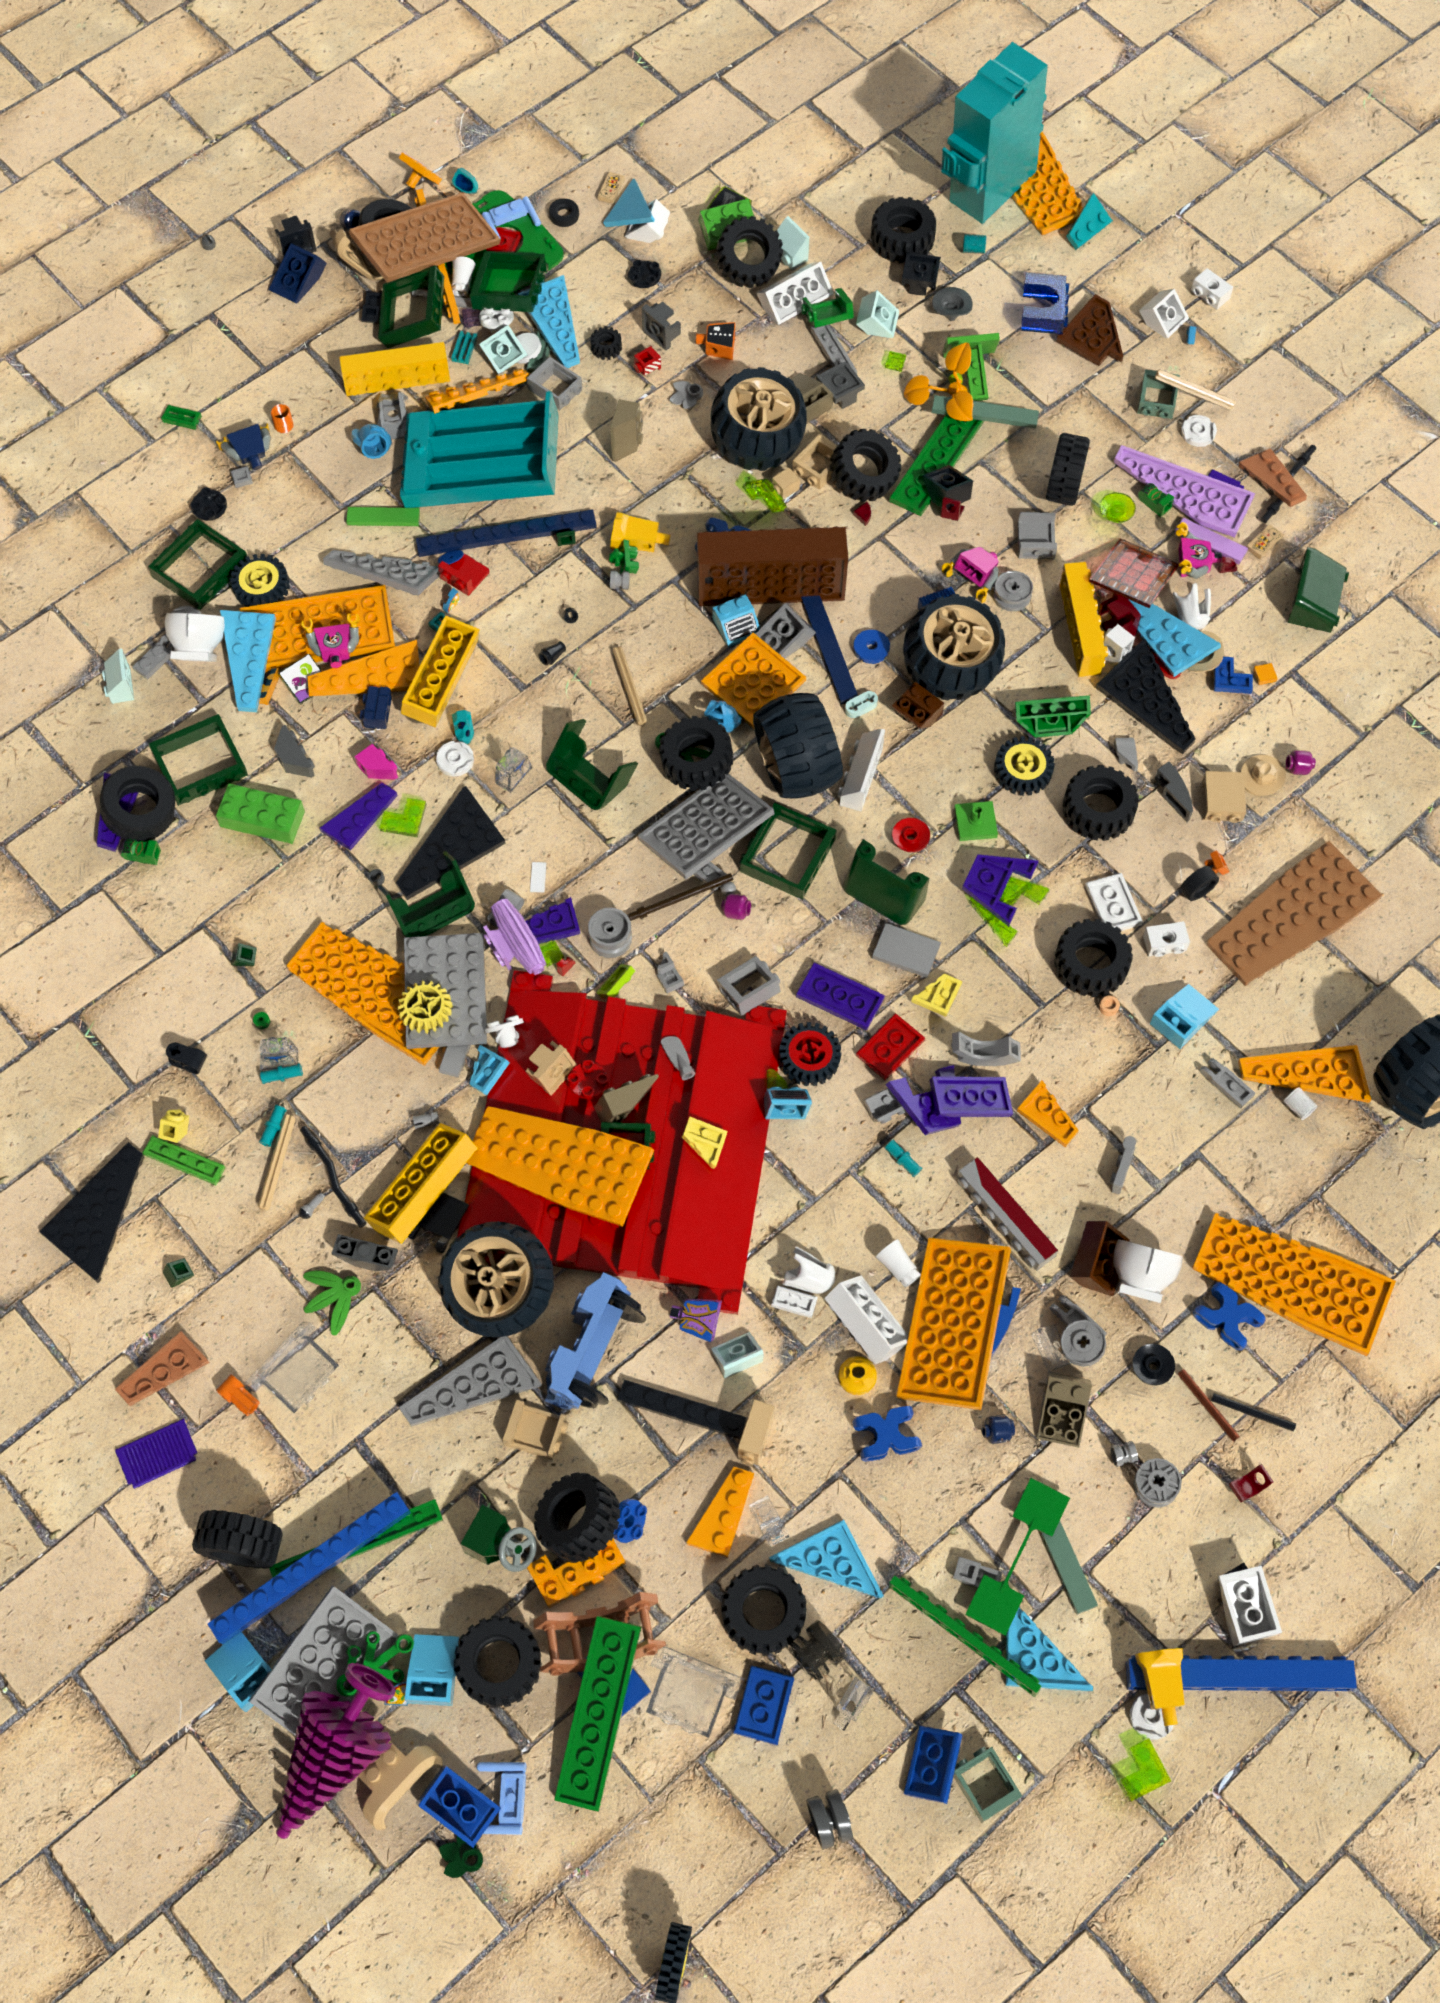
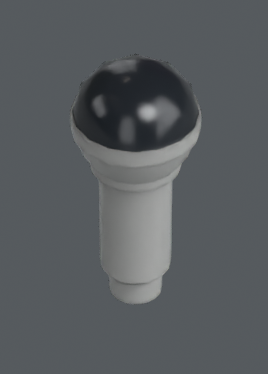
(307, 1210)

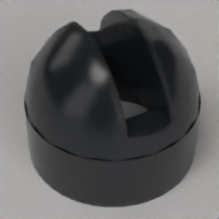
(574, 613)

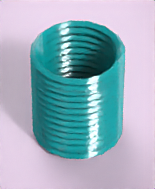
(974, 243)

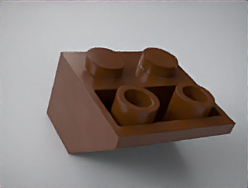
(919, 706)

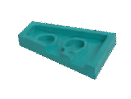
(1089, 223)

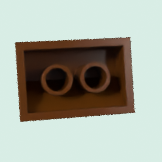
(1094, 1258)

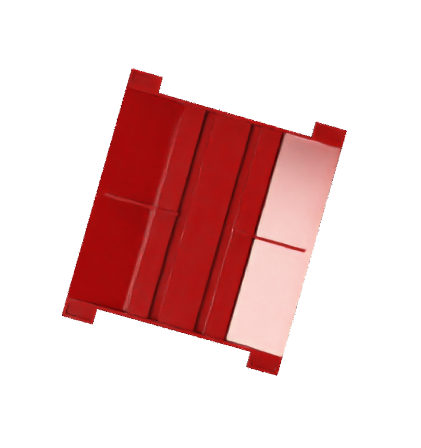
(686, 1218)

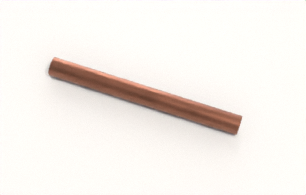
(1208, 1405)

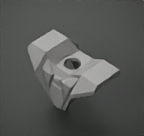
(393, 425)

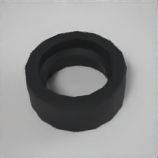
(1199, 883)

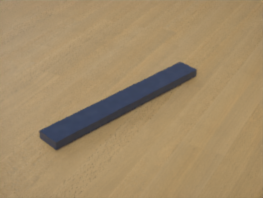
(829, 648)

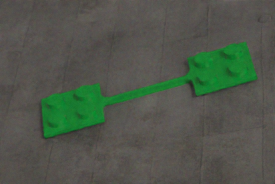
(995, 1601)

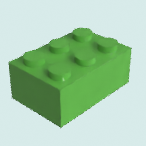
(716, 219)

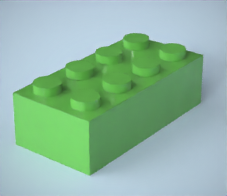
(260, 813)

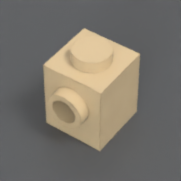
(786, 483)

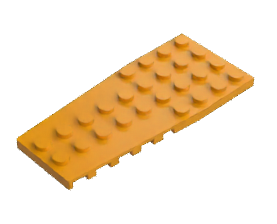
(1047, 195)
(358, 983)
(562, 1162)
(1297, 1282)

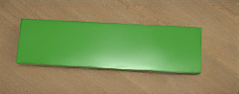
(383, 516)
(184, 1160)

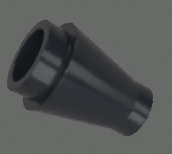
(551, 653)

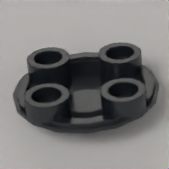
(644, 274)
(208, 504)

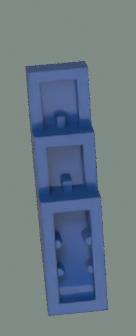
(1005, 1317)

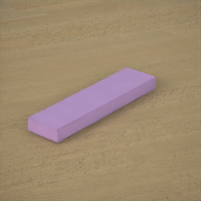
(1218, 542)

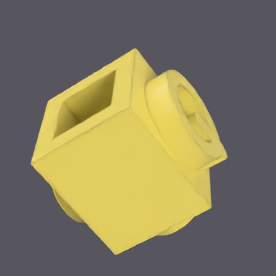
(173, 1126)

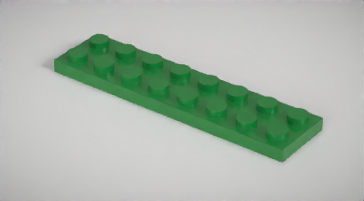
(941, 450)
(597, 1713)

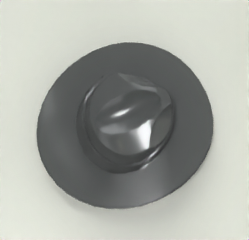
(952, 302)

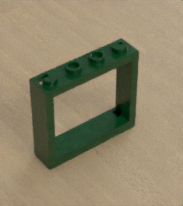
(511, 261)
(428, 277)
(179, 546)
(188, 736)
(802, 822)

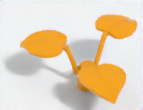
(961, 404)

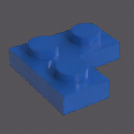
(1227, 681)

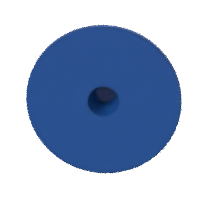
(451, 557)

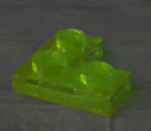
(764, 490)
(406, 823)
(1150, 1771)

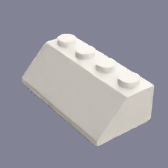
(786, 296)
(862, 769)
(867, 1319)

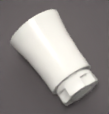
(462, 275)
(898, 1263)

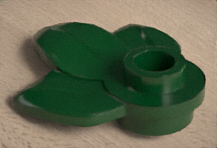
(457, 1855)

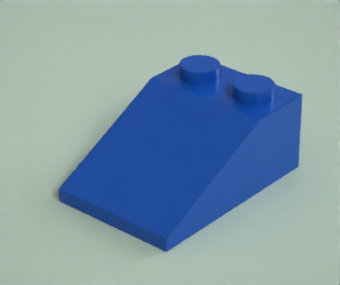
(458, 1805)

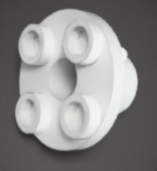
(495, 319)
(505, 1032)

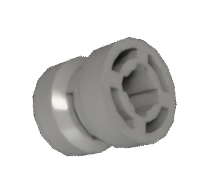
(618, 580)
(1124, 1454)

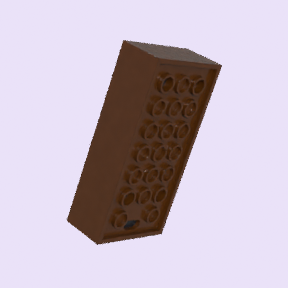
(772, 565)

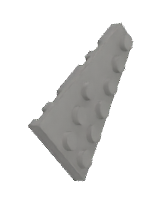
(388, 571)

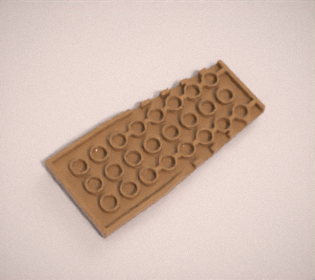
(1293, 914)

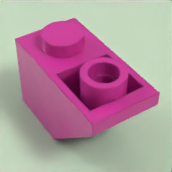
(375, 764)

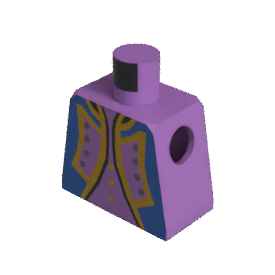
(698, 1317)

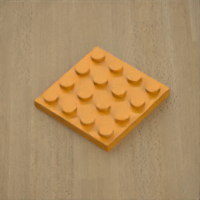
(752, 677)

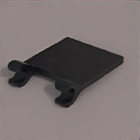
(442, 1220)

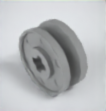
(1013, 591)
(1092, 1352)
(1163, 1472)

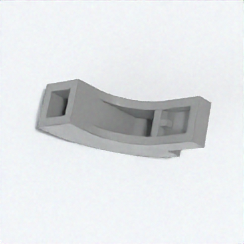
(986, 1053)

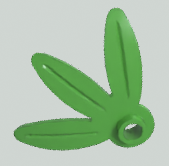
(338, 1291)

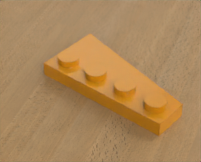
(720, 1521)

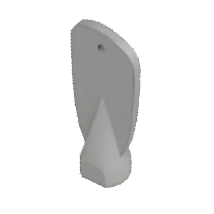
(678, 1056)

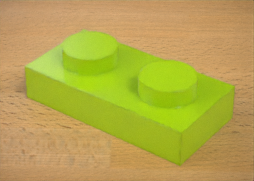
(615, 982)

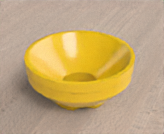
(855, 1385)

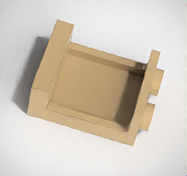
(1224, 796)
(535, 1430)

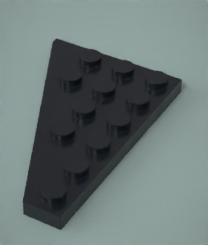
(1142, 691)
(462, 832)
(89, 1221)

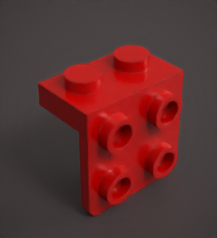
(463, 574)

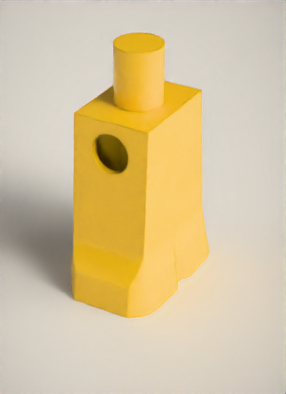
(638, 531)
(1163, 1681)

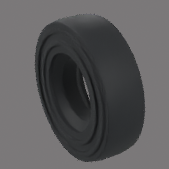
(564, 221)

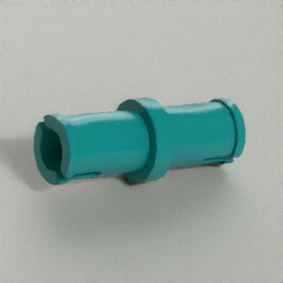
(281, 1073)
(272, 1125)
(903, 1158)

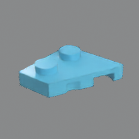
(487, 1070)

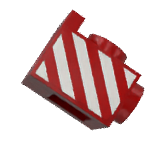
(647, 361)

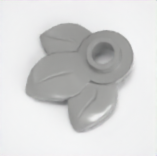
(686, 394)

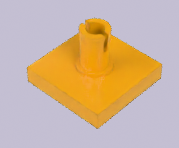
(418, 171)

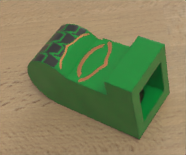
(1156, 499)
(141, 851)

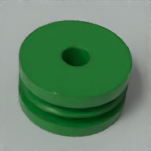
(261, 1020)

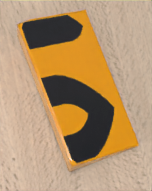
(269, 683)

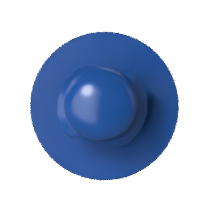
(631, 1521)

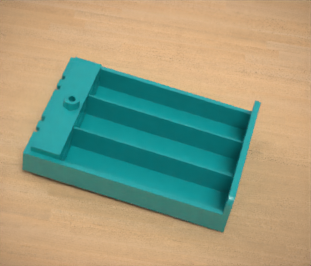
(480, 454)

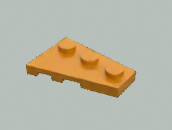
(1046, 1114)

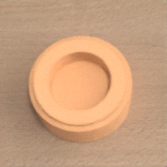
(1109, 1005)

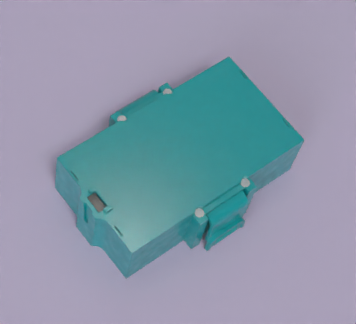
(996, 132)

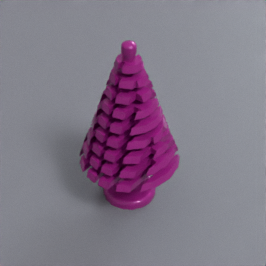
(333, 1745)

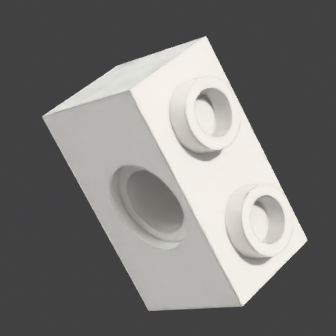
(1211, 289)
(1118, 643)
(1174, 932)

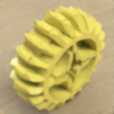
(438, 998)

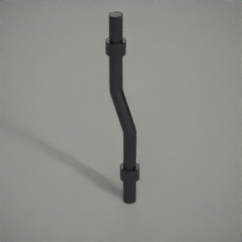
(1303, 459)
(350, 1208)

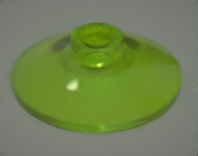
(1117, 507)

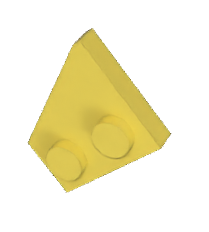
(939, 995)
(705, 1140)

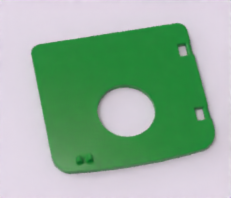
(535, 240)

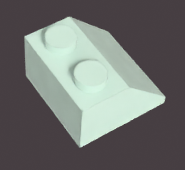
(794, 243)
(877, 315)
(503, 349)
(118, 678)

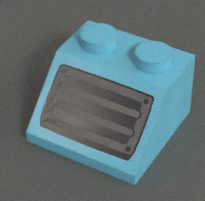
(735, 620)
(786, 1103)

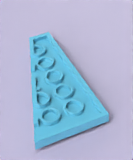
(555, 321)
(1172, 639)
(248, 647)

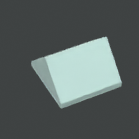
(738, 1354)

